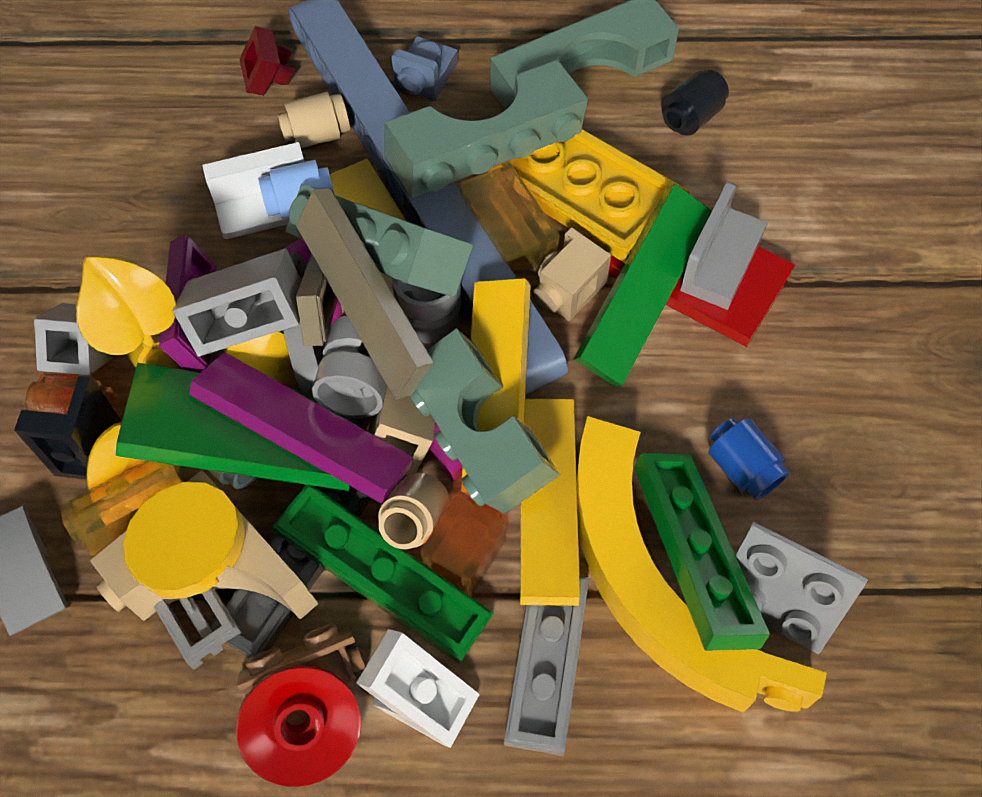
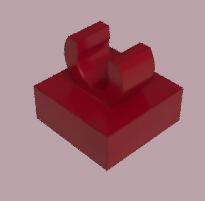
(264, 62)

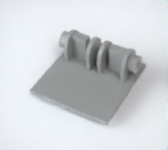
(796, 588)

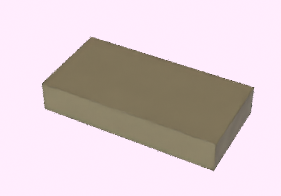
(315, 305)

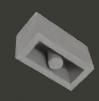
(239, 303)

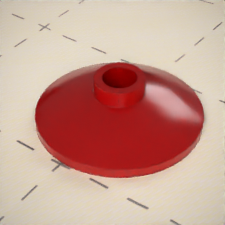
(302, 752)

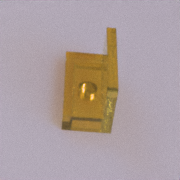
(510, 216)
(105, 510)

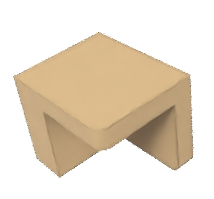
(404, 427)

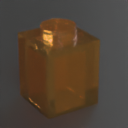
(465, 543)

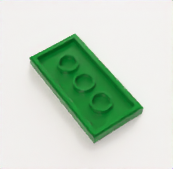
(177, 429)

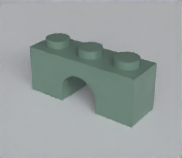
(500, 463)

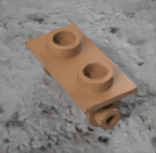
(321, 649)

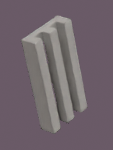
(211, 641)

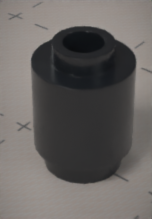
(694, 102)

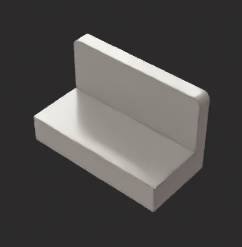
(722, 252)

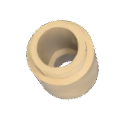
(314, 119)
(413, 511)

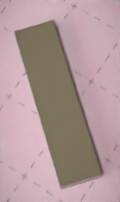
(363, 294)

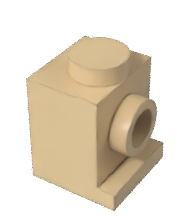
(572, 275)

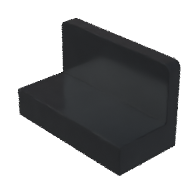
(67, 439)

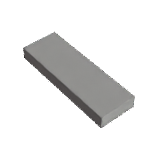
(546, 676)

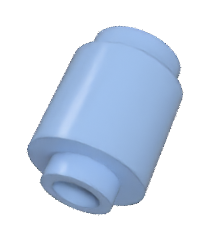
(283, 185)

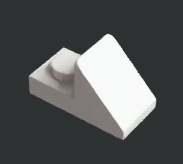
(417, 688)

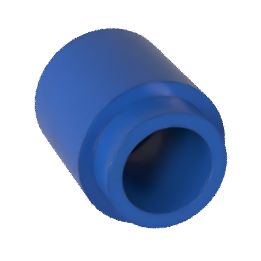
(748, 457)

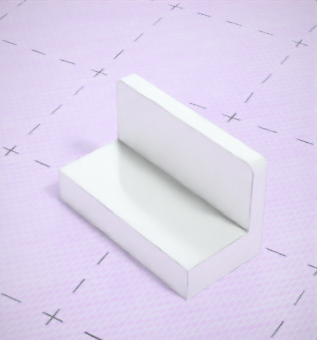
(238, 193)

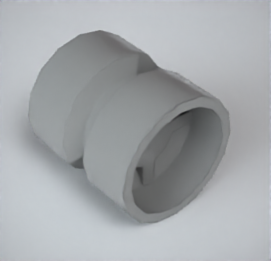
(429, 312)
(347, 376)

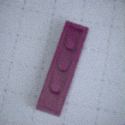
(301, 426)

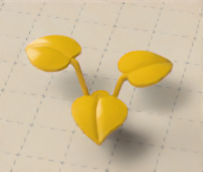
(123, 313)

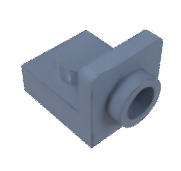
(424, 67)

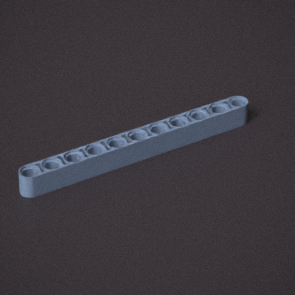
(370, 101)

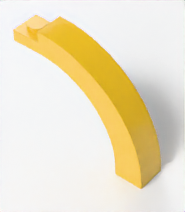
(648, 605)

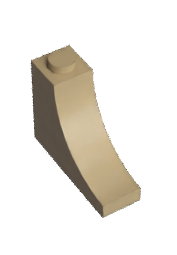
(256, 570)

